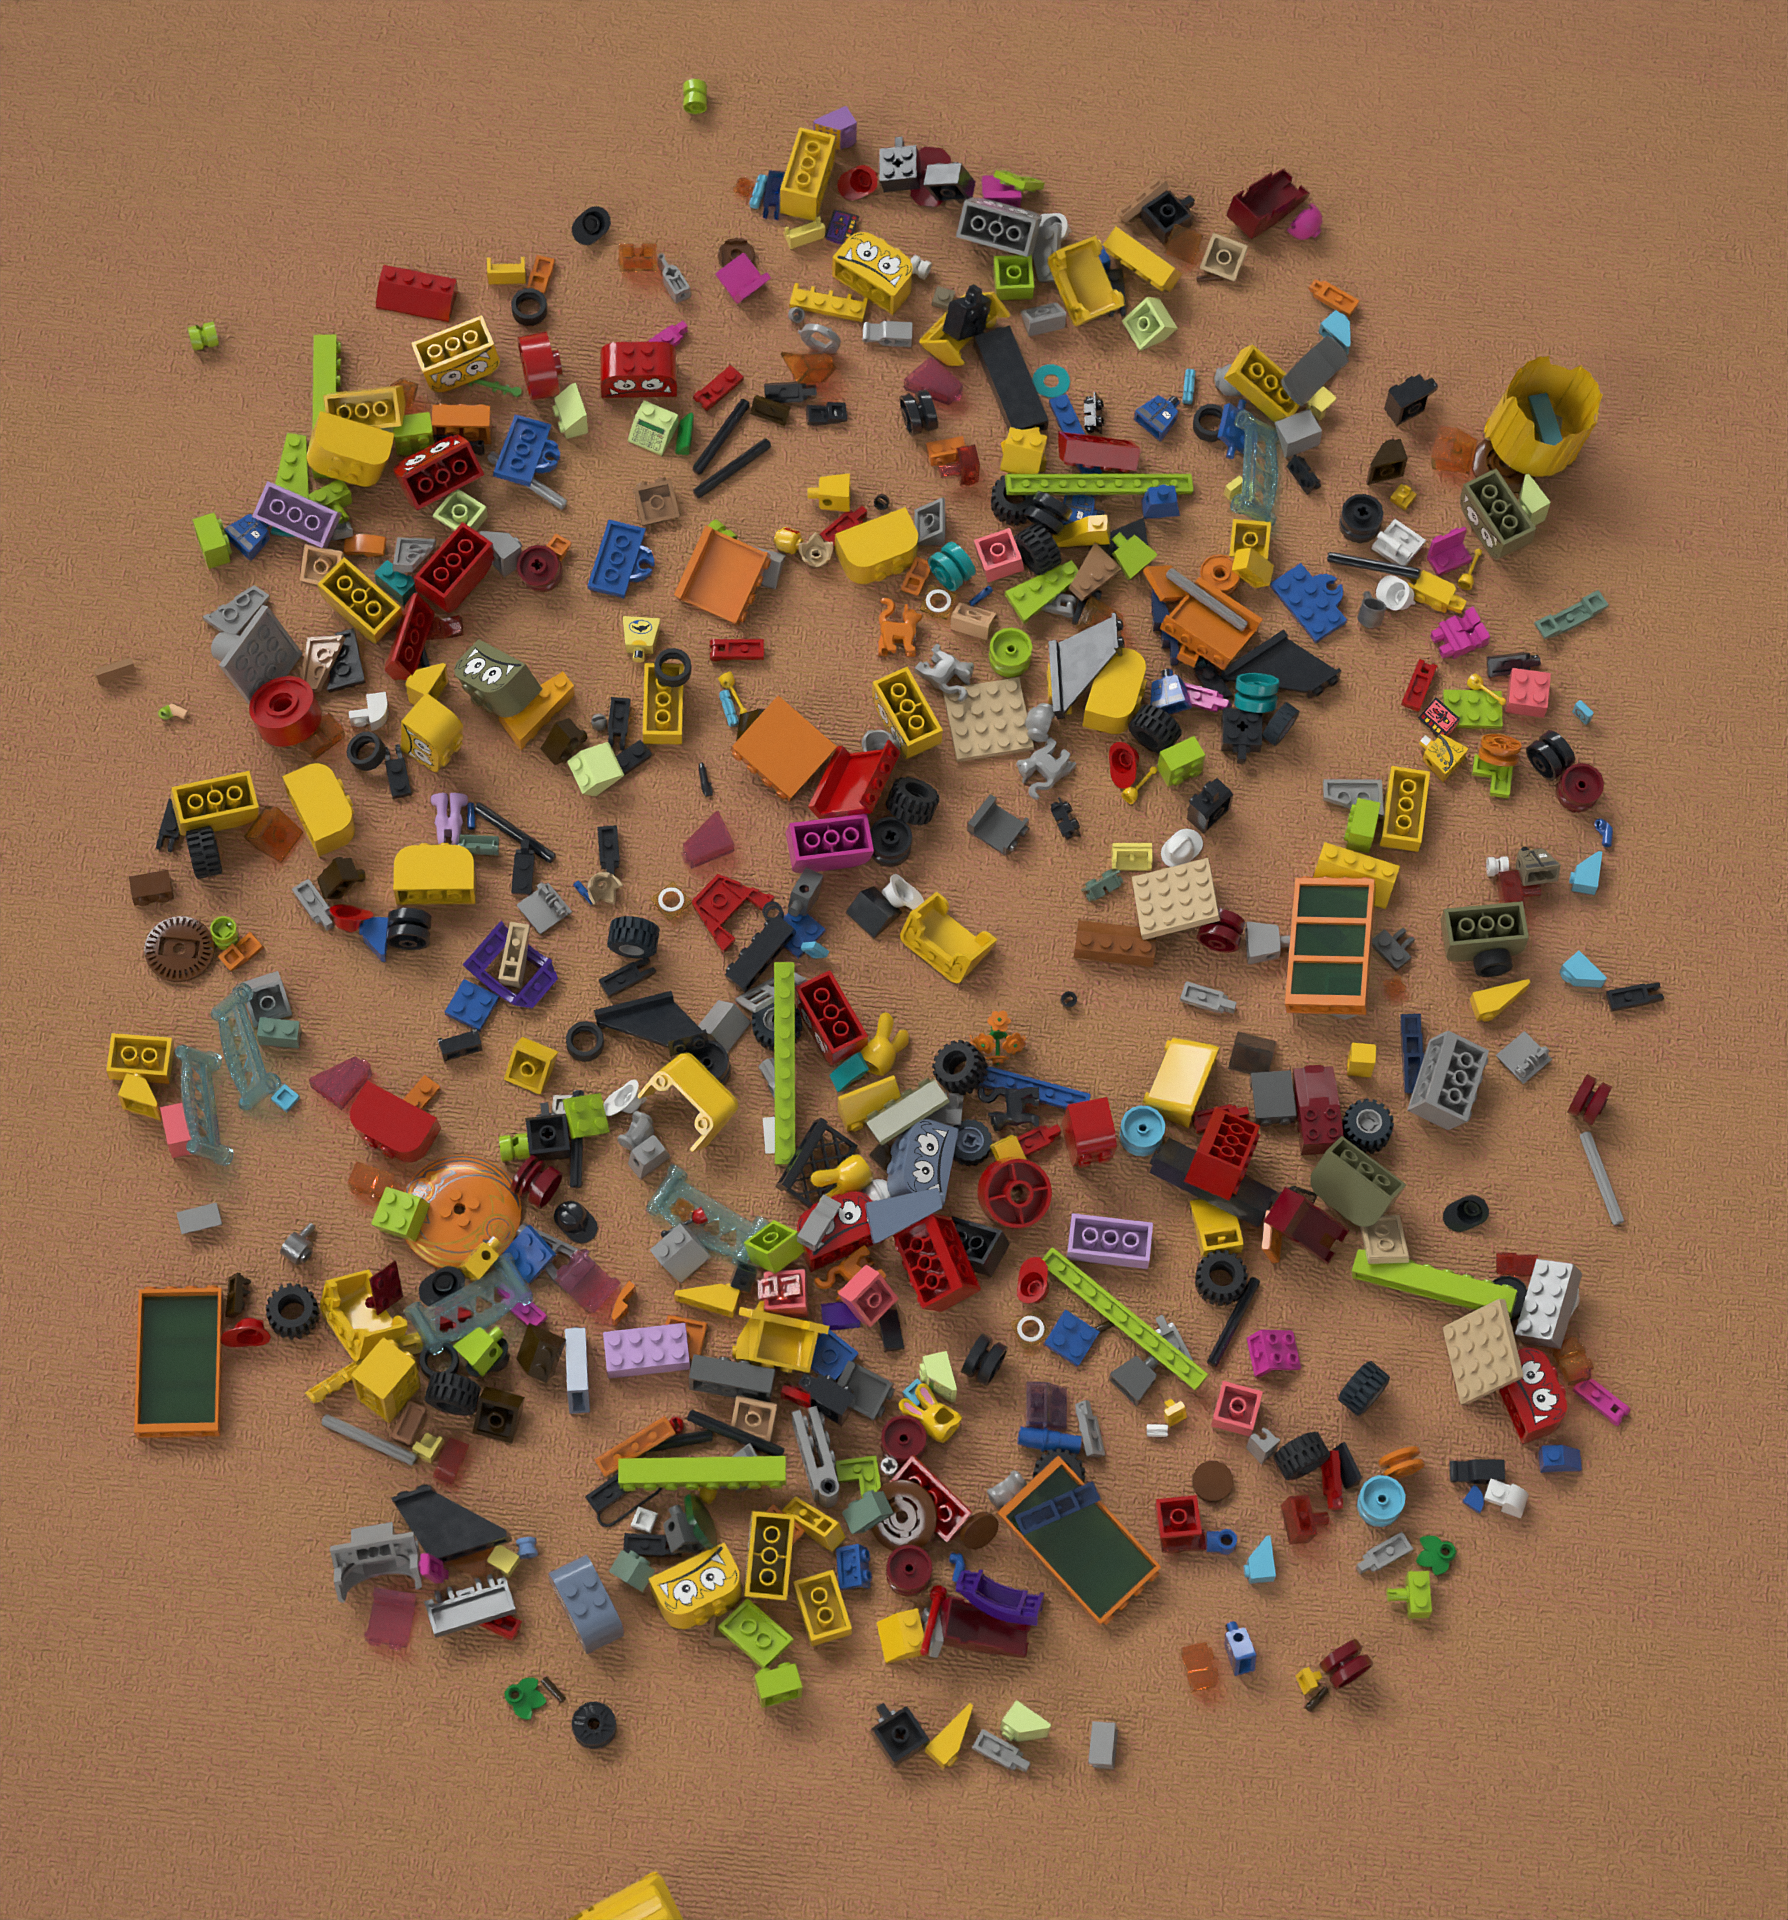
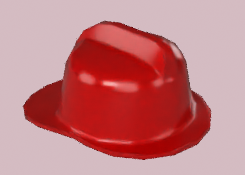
(857, 182)
(1123, 764)
(349, 917)
(1033, 1281)
(246, 1333)

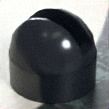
(879, 504)
(1066, 995)

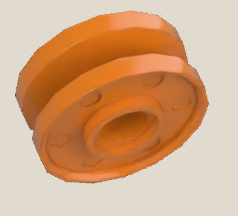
(1221, 565)
(1499, 750)
(1401, 1462)

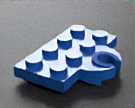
(526, 451)
(620, 559)
(1311, 601)

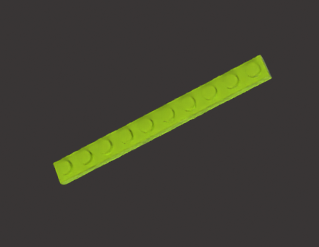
(1094, 483)
(784, 1061)
(1125, 1319)

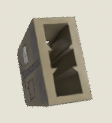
(1536, 866)

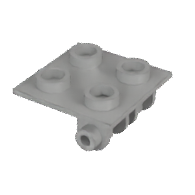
(544, 908)
(1524, 1057)
(951, 1112)

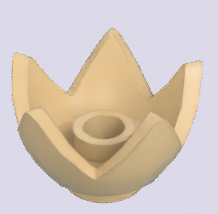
(816, 545)
(606, 891)

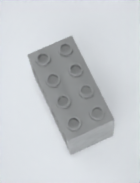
(1448, 1080)

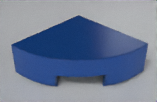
(1474, 1499)

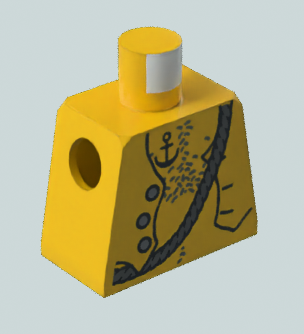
(1442, 755)
(474, 1265)

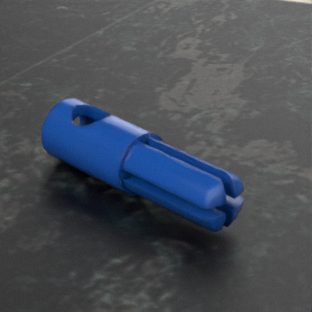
(981, 595)
(470, 817)
(582, 890)

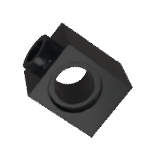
(743, 1276)

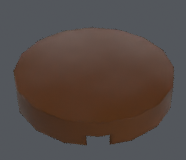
(732, 249)
(1212, 1481)
(979, 1530)

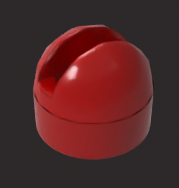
(680, 1422)

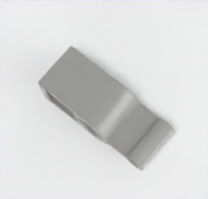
(673, 280)
(888, 333)
(818, 1223)

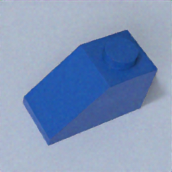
(374, 935)
(1559, 1458)

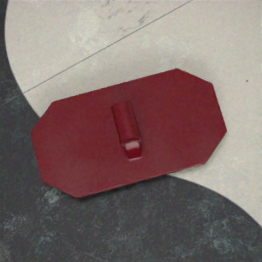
(928, 156)

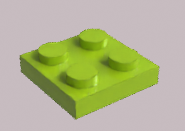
(586, 1116)

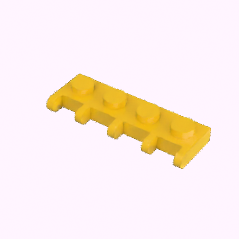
(828, 304)
(332, 1383)

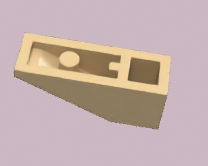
(514, 955)

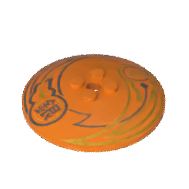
(488, 1204)

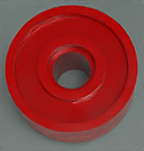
(539, 366)
(285, 711)
(996, 1186)

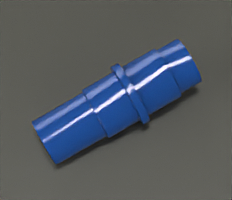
(1048, 1440)

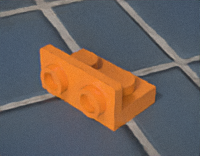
(944, 450)

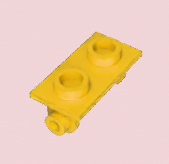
(410, 1343)

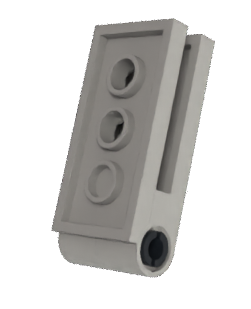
(821, 1480)

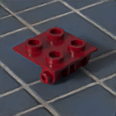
(385, 1288)

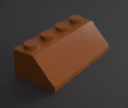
(1113, 944)

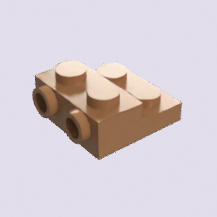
(656, 501)

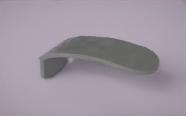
(1314, 370)

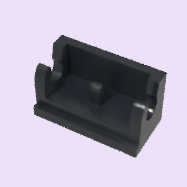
(460, 1045)

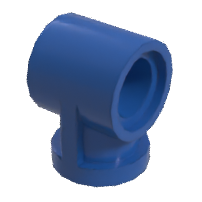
(1214, 1543)

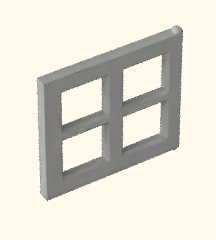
(768, 990)

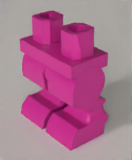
(1456, 636)

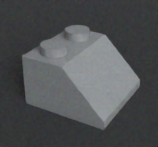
(505, 550)
(268, 998)
(680, 1252)

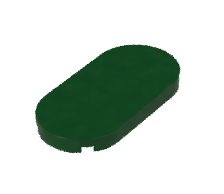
(701, 1519)

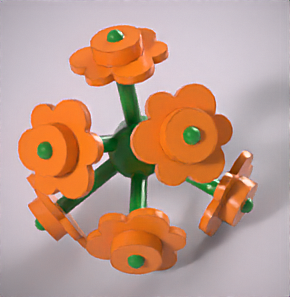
(999, 1024)

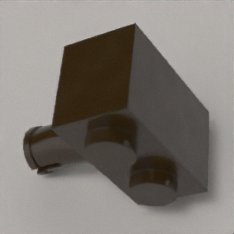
(563, 741)
(339, 878)

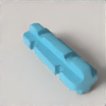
(758, 191)
(1189, 386)
(728, 707)

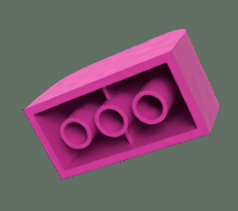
(829, 843)

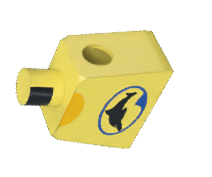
(640, 636)

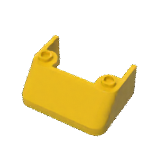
(946, 347)
(701, 1089)

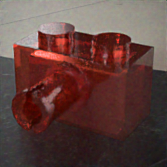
(965, 467)
(1511, 889)
(1300, 1520)

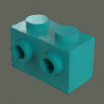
(395, 583)

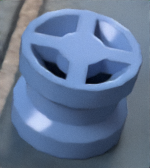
(527, 1547)

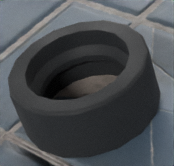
(529, 294)
(1208, 409)
(676, 681)
(373, 760)
(1492, 962)
(582, 1027)
(447, 1347)

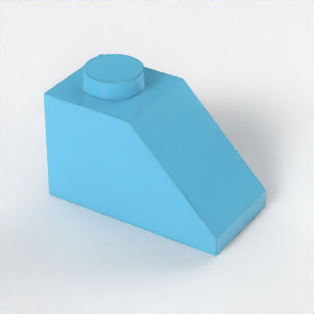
(1337, 327)
(1586, 875)
(1582, 972)
(1260, 1564)

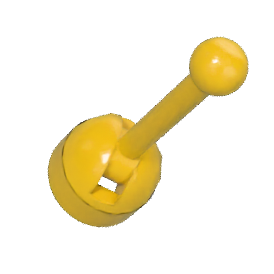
(1466, 580)
(727, 681)
(1476, 682)
(1131, 794)
(707, 1495)

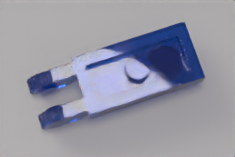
(772, 193)

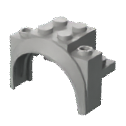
(373, 1553)

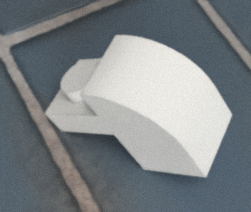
(375, 715)
(1511, 1498)

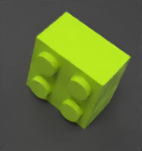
(1013, 277)
(413, 434)
(212, 540)
(1181, 761)
(1361, 825)
(400, 1214)
(774, 1247)
(778, 1684)

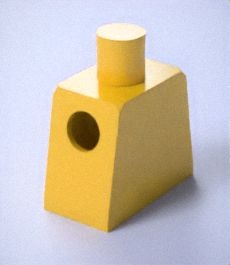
(832, 492)

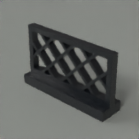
(805, 1152)

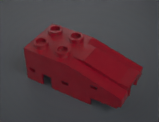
(1265, 203)
(1316, 1108)
(1305, 1225)
(974, 1630)

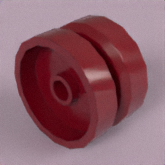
(550, 568)
(1579, 787)
(1223, 934)
(1592, 1101)
(903, 1428)
(908, 1558)
(1346, 1664)

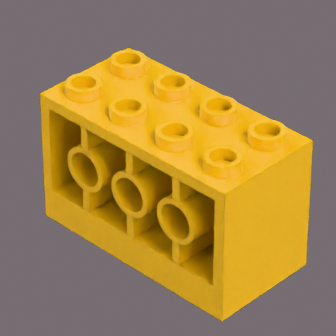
(807, 174)
(386, 1379)

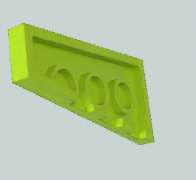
(293, 465)
(1039, 591)

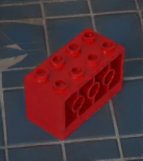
(1223, 1154)
(936, 1263)

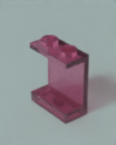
(586, 1281)
(391, 1618)

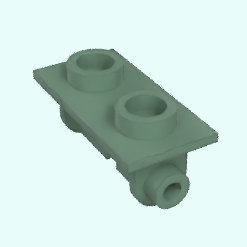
(480, 844)
(1108, 880)

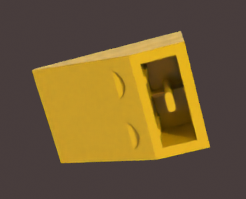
(1215, 1229)

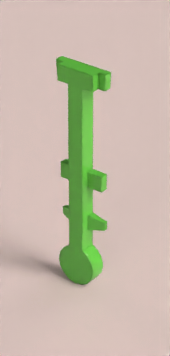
(516, 391)

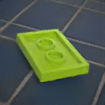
(1474, 708)
(755, 1634)

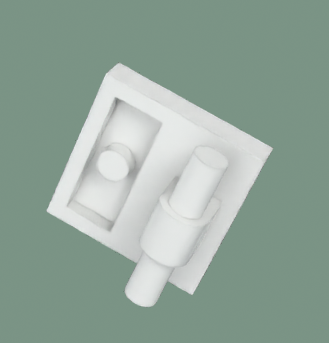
(1398, 543)

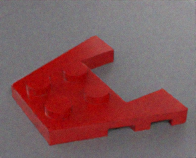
(720, 901)

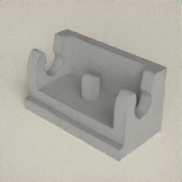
(199, 1218)
(1263, 1449)
(1103, 1745)

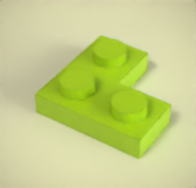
(1020, 182)
(1499, 775)
(862, 1469)

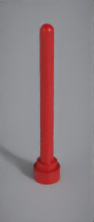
(937, 1595)

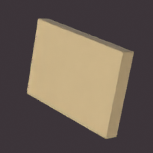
(1385, 1241)

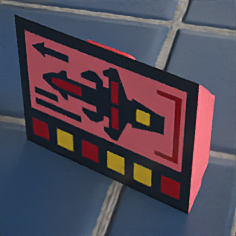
(1439, 718)

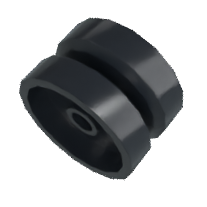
(918, 412)
(1048, 512)
(1361, 518)
(1550, 755)
(891, 841)
(408, 929)
(716, 1058)
(984, 1359)

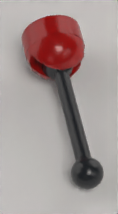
(698, 1217)

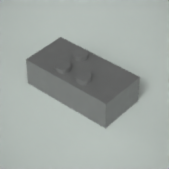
(731, 1378)

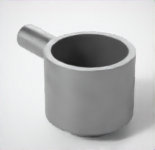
(1371, 611)
(297, 1247)

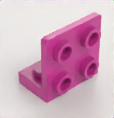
(998, 192)
(741, 278)
(1448, 552)
(1273, 1351)

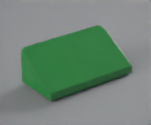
(684, 435)

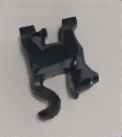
(1015, 1106)

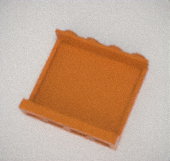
(722, 575)
(1207, 631)
(782, 748)

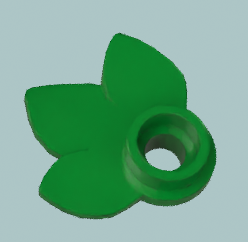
(1433, 1556)
(528, 1697)

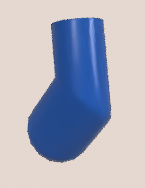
(1605, 830)
(960, 1565)

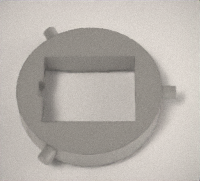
(809, 329)

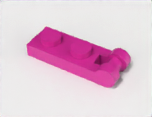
(1602, 1400)

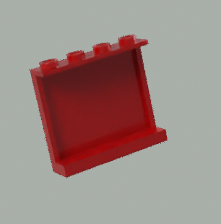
(853, 782)

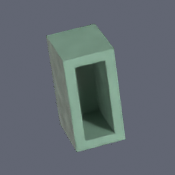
(279, 1032)
(867, 1512)
(632, 1569)

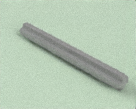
(537, 487)
(1206, 599)
(1601, 1178)
(369, 1439)

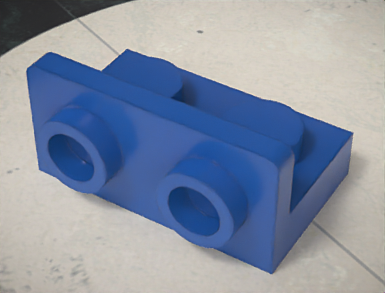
(853, 1567)

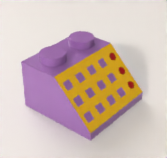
(840, 124)

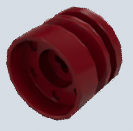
(538, 1182)

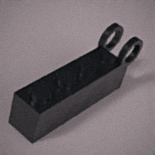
(762, 950)

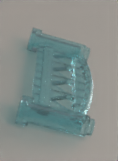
(1247, 502)
(204, 1064)
(261, 1083)
(675, 1187)
(428, 1319)

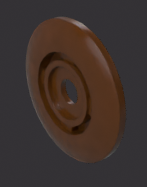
(1487, 456)
(179, 931)
(920, 1523)

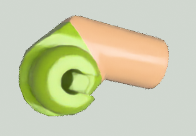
(172, 710)

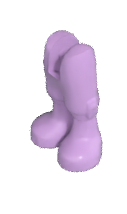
(448, 826)

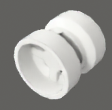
(920, 267)
(1494, 866)

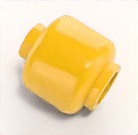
(788, 540)

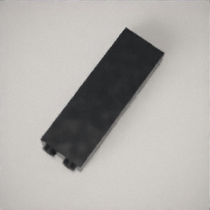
(1010, 379)
(1249, 1203)

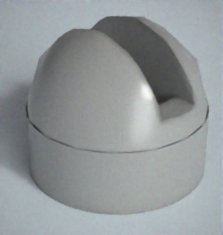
(796, 318)
(600, 724)

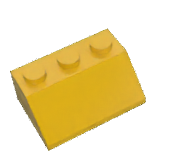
(859, 1103)

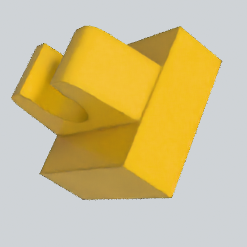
(1403, 496)
(1174, 1412)
(1308, 1680)

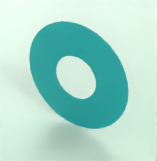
(1061, 373)

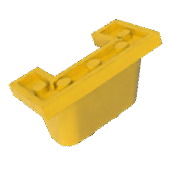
(782, 1340)

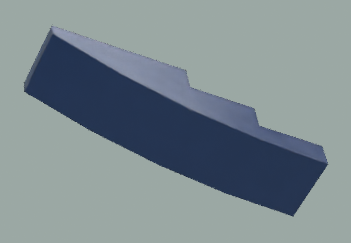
(1159, 612)
(1411, 1049)
(1058, 1507)

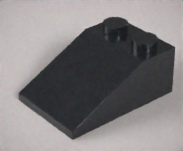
(982, 1244)

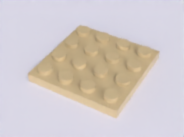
(988, 720)
(1175, 898)
(1483, 1352)

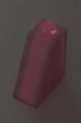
(937, 380)
(708, 842)
(342, 1081)

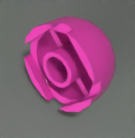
(1307, 223)

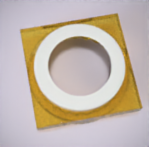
(938, 612)
(669, 912)
(1025, 1341)

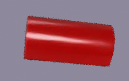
(506, 1626)

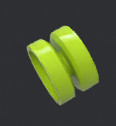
(1010, 652)

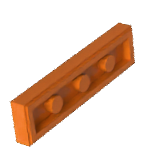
(635, 1445)

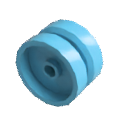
(1142, 1130)
(1376, 1512)

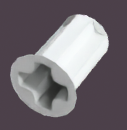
(1156, 1430)
(889, 1466)

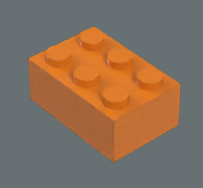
(470, 421)

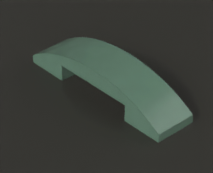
(1572, 617)

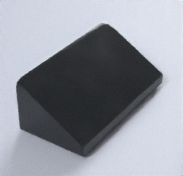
(891, 1331)
(1349, 1472)

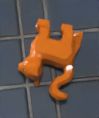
(896, 632)
(848, 1269)

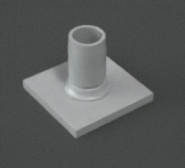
(257, 655)

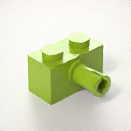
(334, 496)
(1415, 1594)

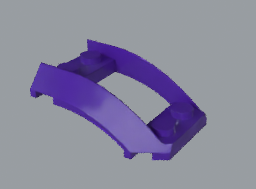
(487, 952)
(1007, 1604)

